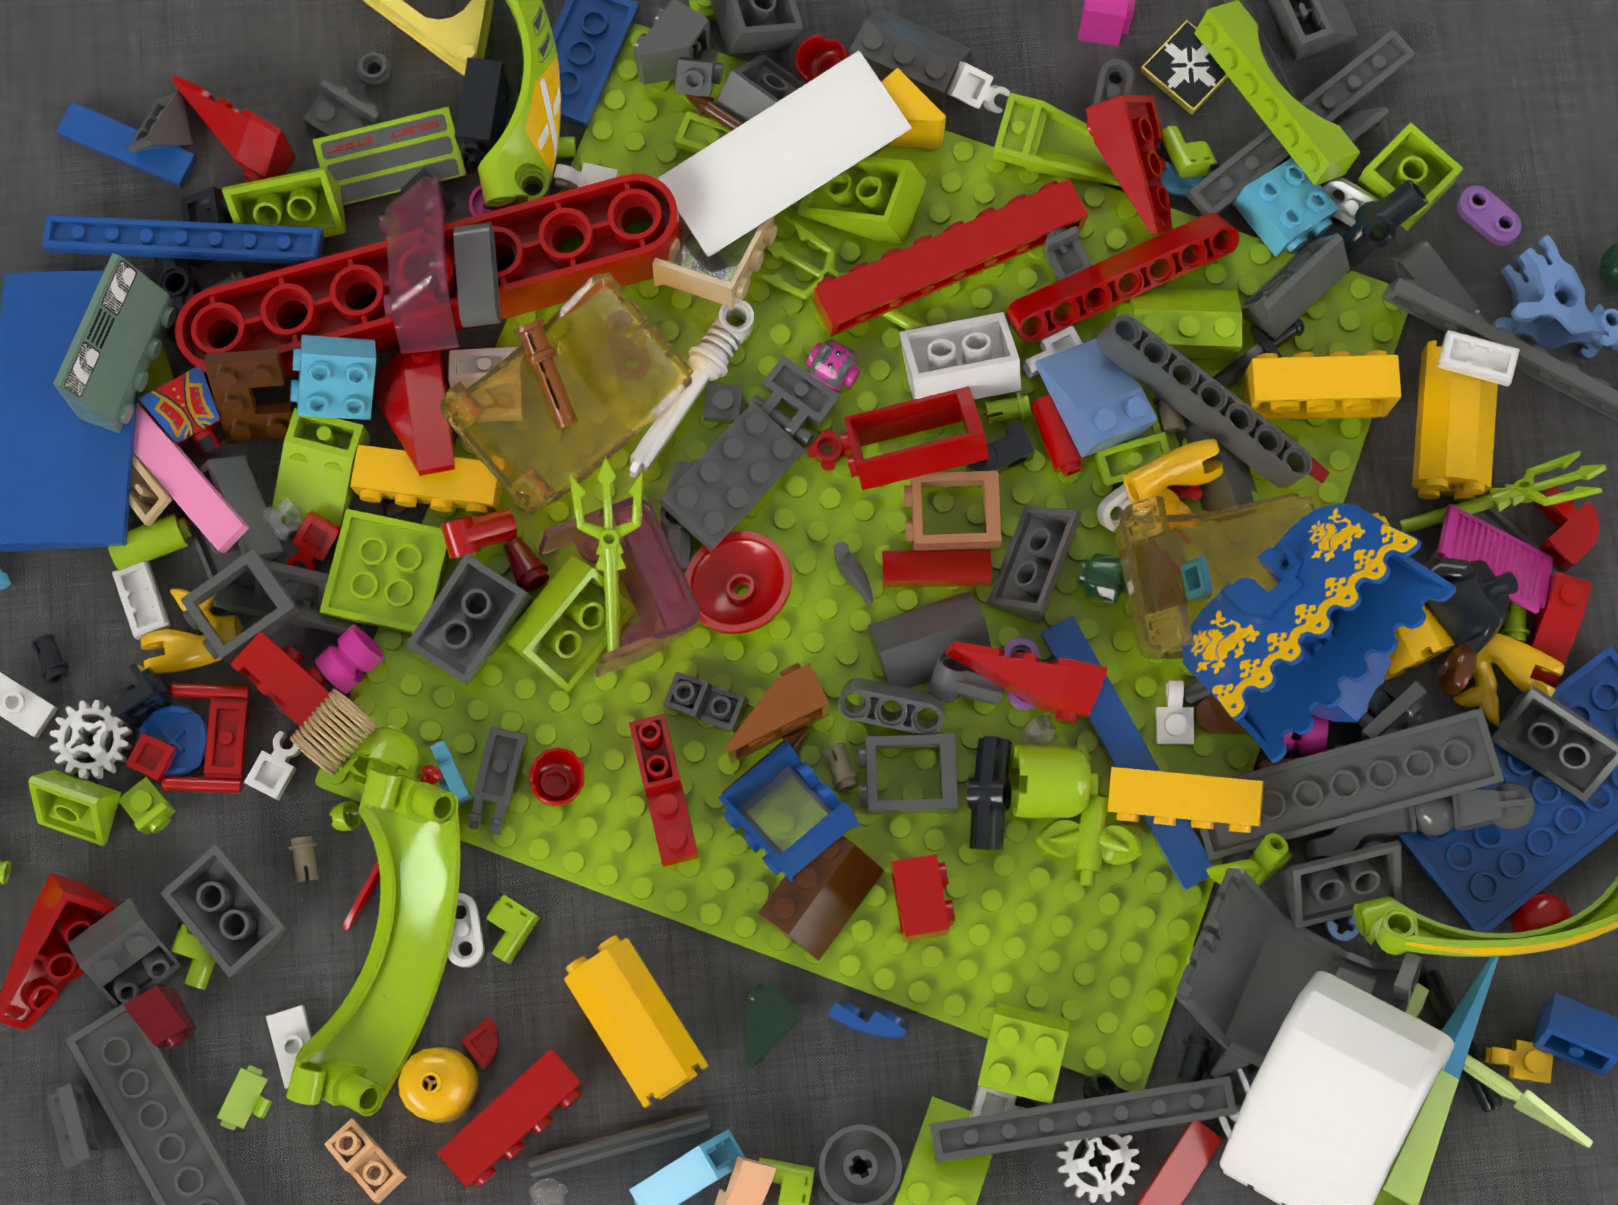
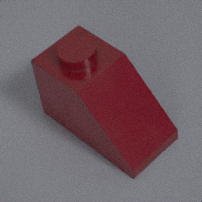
(162, 1016)

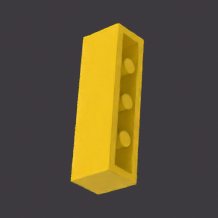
(391, 475)
(1185, 797)

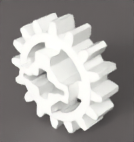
(78, 746)
(1103, 1178)

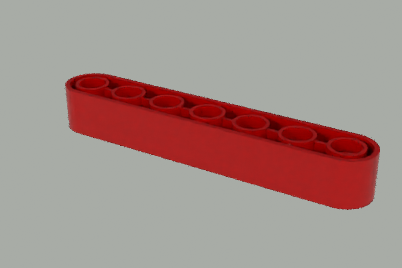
(535, 280)

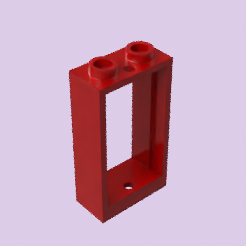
(909, 419)

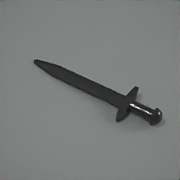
(1236, 369)

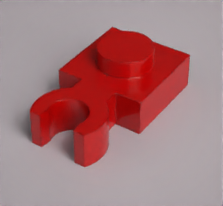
(315, 539)

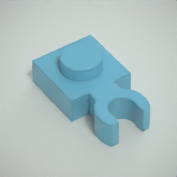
(453, 779)

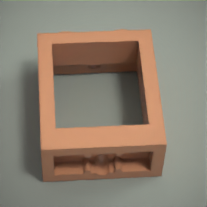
(988, 540)

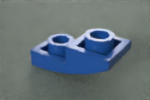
(879, 1025)

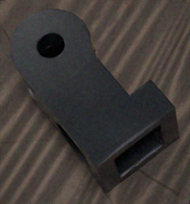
(1007, 451)

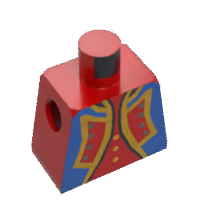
(186, 410)

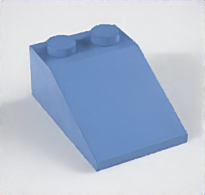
(1095, 398)

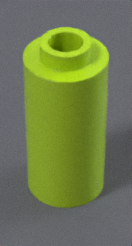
(152, 542)

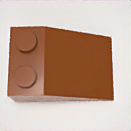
(787, 706)

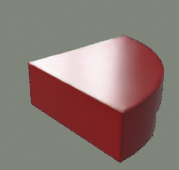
(483, 1043)

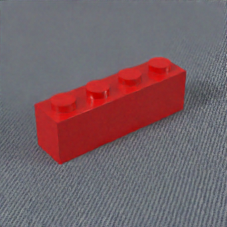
(510, 1119)

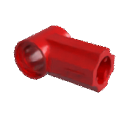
(472, 534)

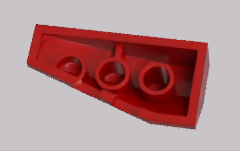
(1127, 138)
(249, 139)
(410, 399)
(1055, 687)
(43, 956)

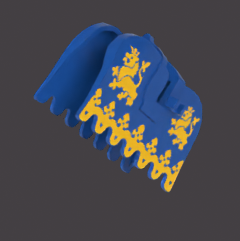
(1336, 601)

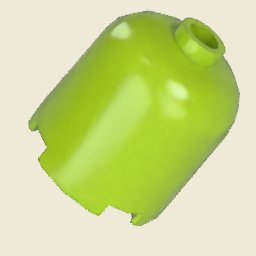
(1051, 782)

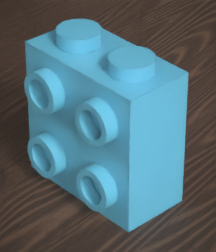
(1286, 208)
(334, 377)

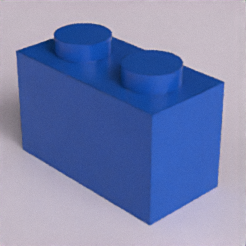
(1578, 1034)

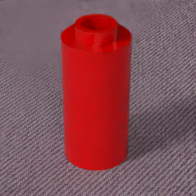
(1056, 438)

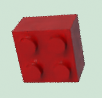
(920, 897)

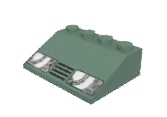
(115, 346)

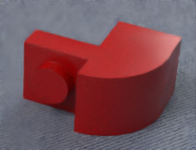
(1575, 532)

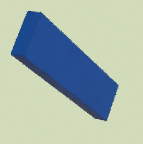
(112, 140)

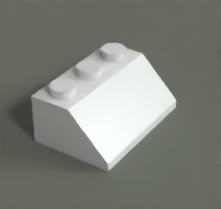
(960, 355)

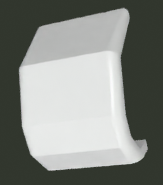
(1334, 1097)

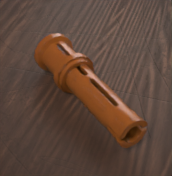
(541, 356)

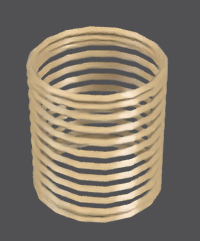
(349, 709)

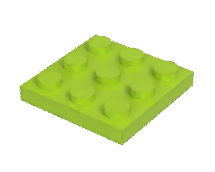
(384, 571)

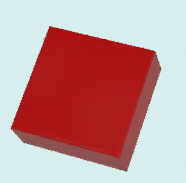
(151, 757)

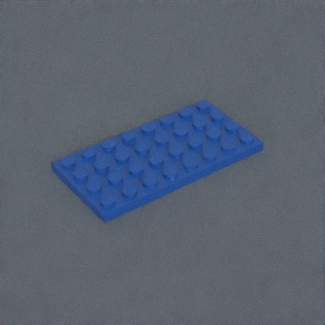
(1497, 870)

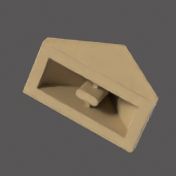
(147, 495)

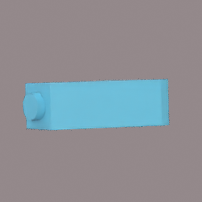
(689, 1172)

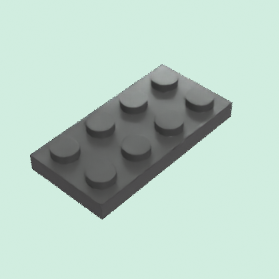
(731, 476)

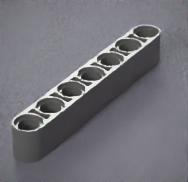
(1187, 398)

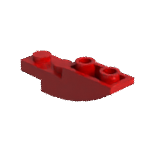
(664, 790)

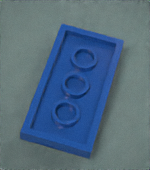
(588, 46)

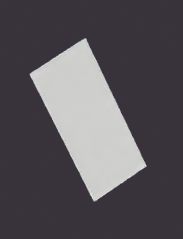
(784, 153)

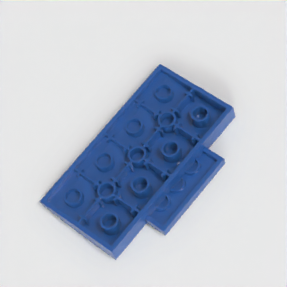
(58, 474)

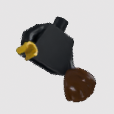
(1469, 615)

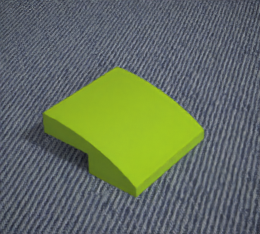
(1131, 454)

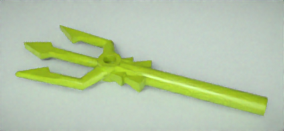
(778, 250)
(1522, 491)
(609, 546)

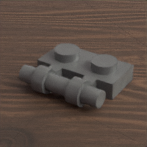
(801, 392)

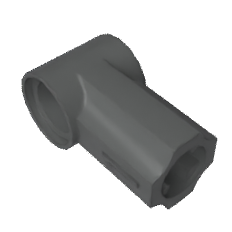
(954, 679)

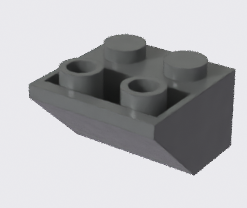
(1312, 25)
(675, 34)
(124, 954)

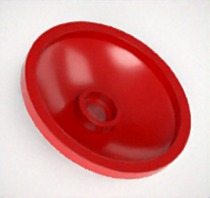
(736, 564)

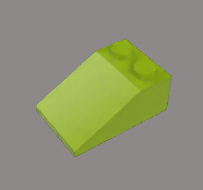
(869, 199)
(944, 1182)

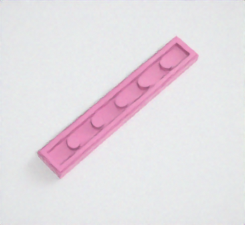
(186, 483)

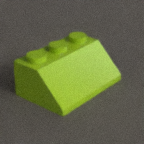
(1193, 320)
(566, 624)

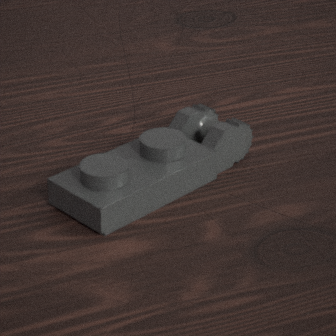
(498, 776)

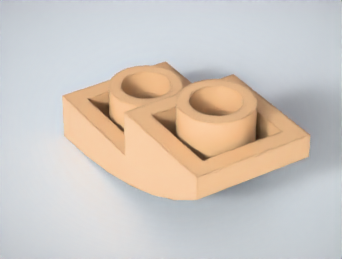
(365, 1160)
(747, 1183)

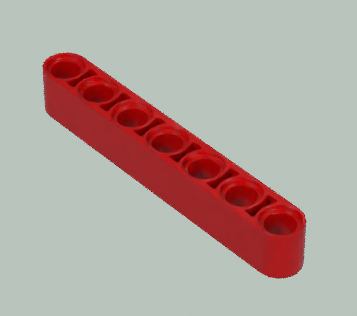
(1205, 239)

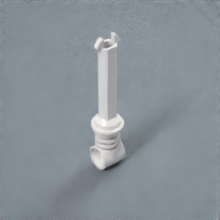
(709, 363)

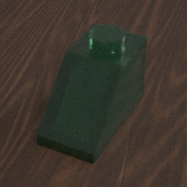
(766, 1021)

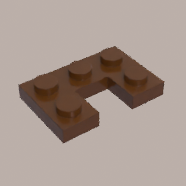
(232, 380)

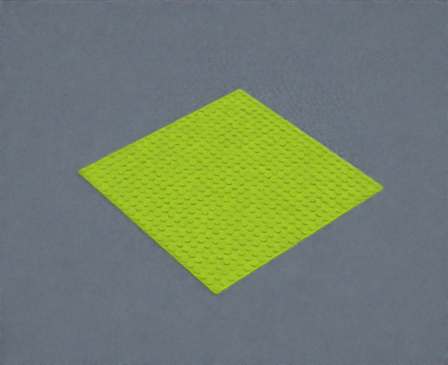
(1021, 918)

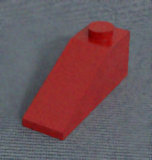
(1559, 621)

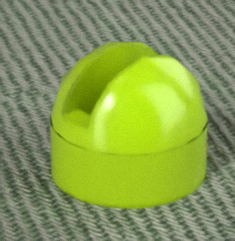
(352, 813)

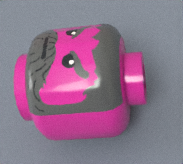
(833, 365)

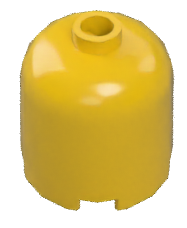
(455, 1081)

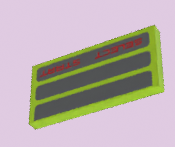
(390, 153)

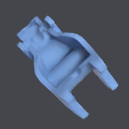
(1552, 304)

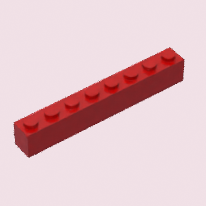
(947, 257)

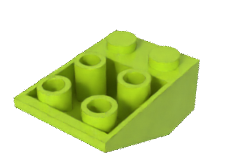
(319, 465)

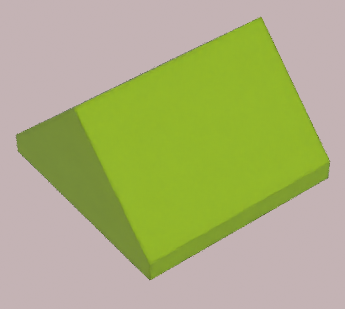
(74, 805)

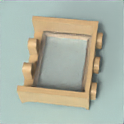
(722, 275)

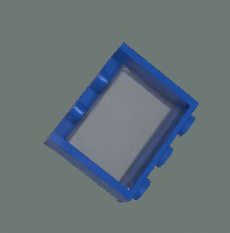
(786, 812)

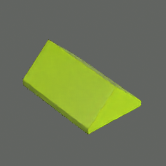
(291, 199)

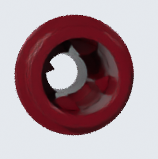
(526, 566)

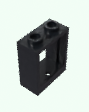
(481, 109)

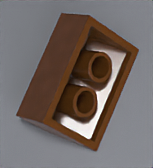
(822, 896)

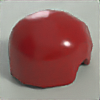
(817, 56)
(556, 777)
(1540, 912)

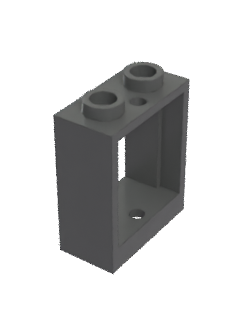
(285, 611)
(948, 775)

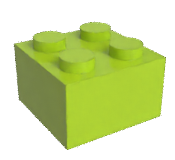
(1414, 158)
(1024, 1053)

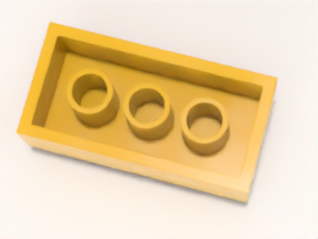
(1322, 385)

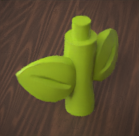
(1091, 840)
(1265, 861)

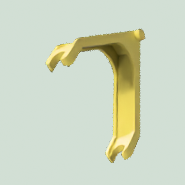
(447, 38)

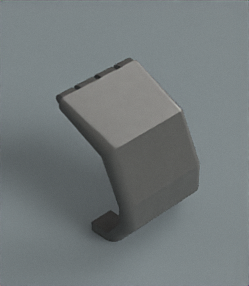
(1257, 963)

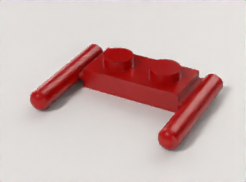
(224, 738)

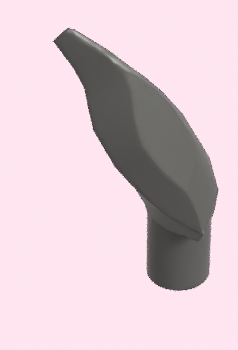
(852, 571)

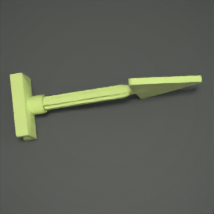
(1525, 1102)

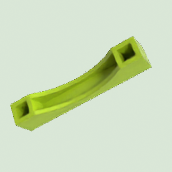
(1313, 142)

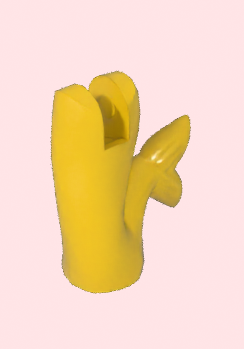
(1176, 467)
(186, 649)
(1517, 663)

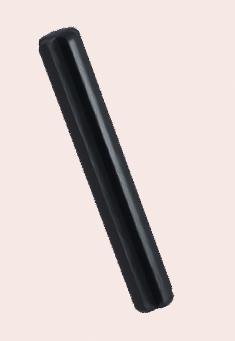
(1444, 1008)

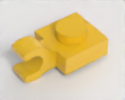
(1524, 1061)

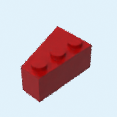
(286, 680)

